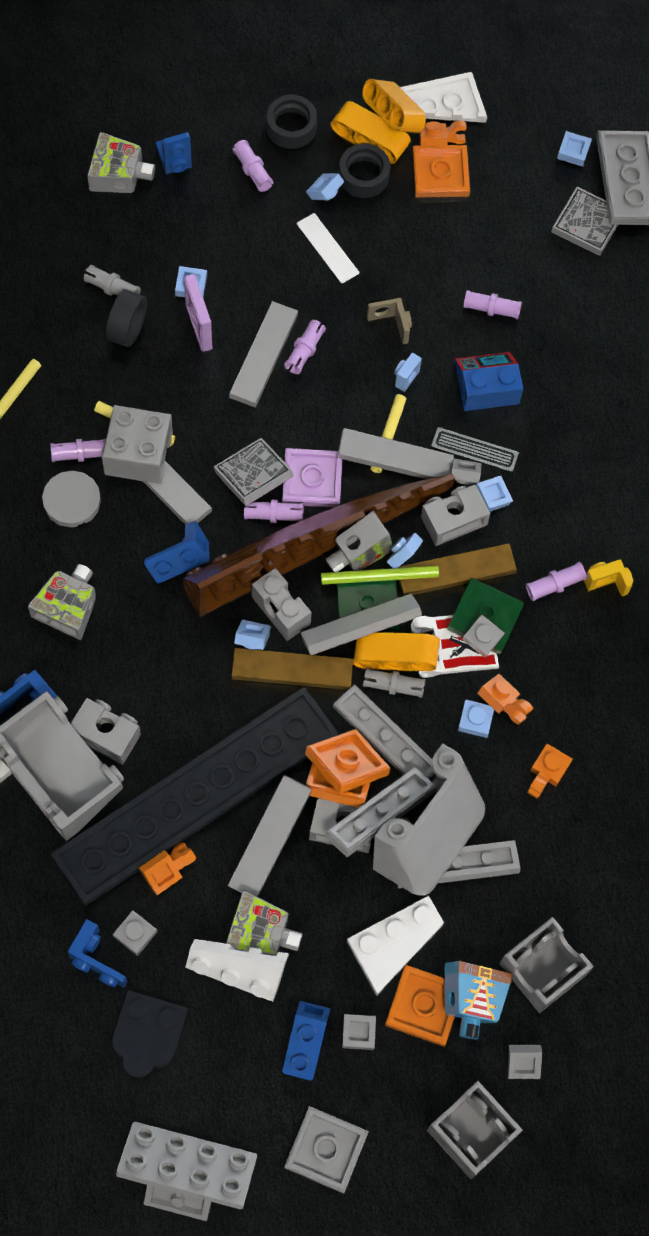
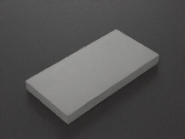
(625, 175)

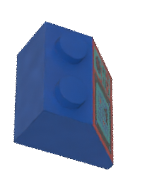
(489, 381)

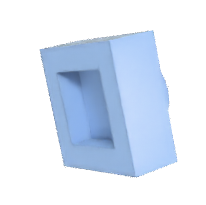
(574, 148)
(325, 187)
(200, 274)
(407, 371)
(494, 493)
(403, 550)
(252, 635)
(476, 718)

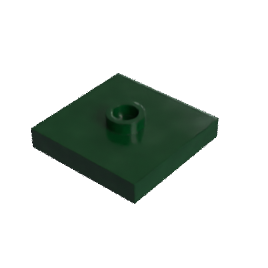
(364, 595)
(492, 604)

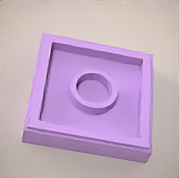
(198, 312)
(315, 478)

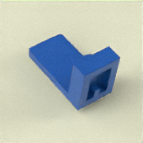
(175, 153)
(180, 557)
(22, 686)
(86, 942)
(305, 1040)

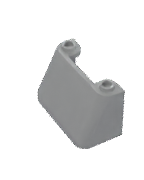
(57, 765)
(423, 852)

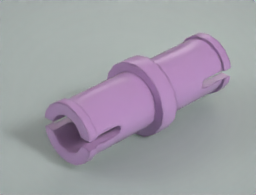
(252, 165)
(492, 304)
(304, 347)
(77, 450)
(274, 511)
(556, 581)

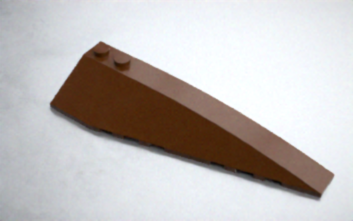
(299, 543)

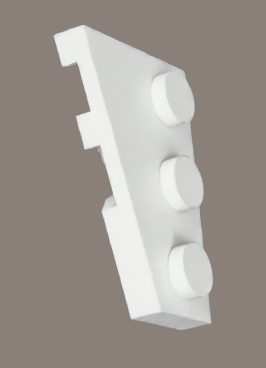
(449, 98)
(394, 941)
(245, 970)

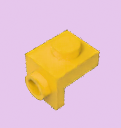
(604, 574)

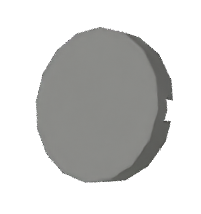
(71, 498)

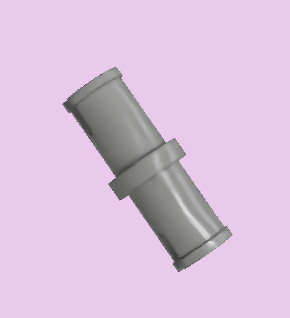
(109, 282)
(394, 682)

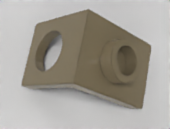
(396, 309)

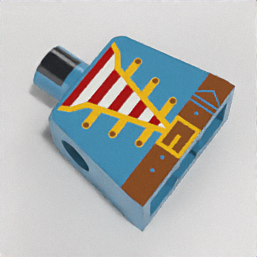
(474, 995)

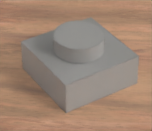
(466, 471)
(483, 636)
(135, 933)
(359, 1032)
(524, 1062)

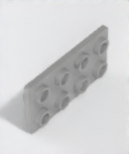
(185, 1171)

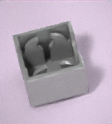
(137, 444)
(545, 965)
(474, 1130)

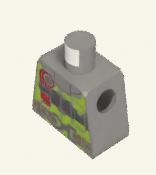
(117, 166)
(361, 545)
(65, 602)
(261, 927)

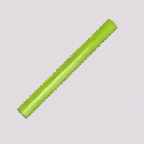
(379, 575)

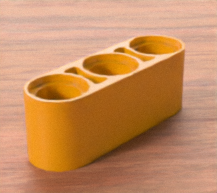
(394, 106)
(363, 126)
(397, 652)

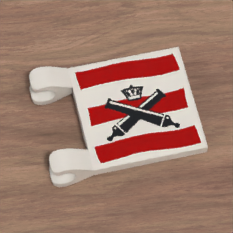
(453, 653)

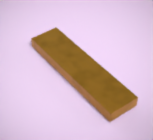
(460, 568)
(292, 669)

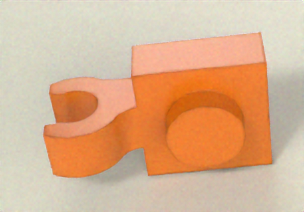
(438, 135)
(504, 696)
(549, 768)
(164, 868)

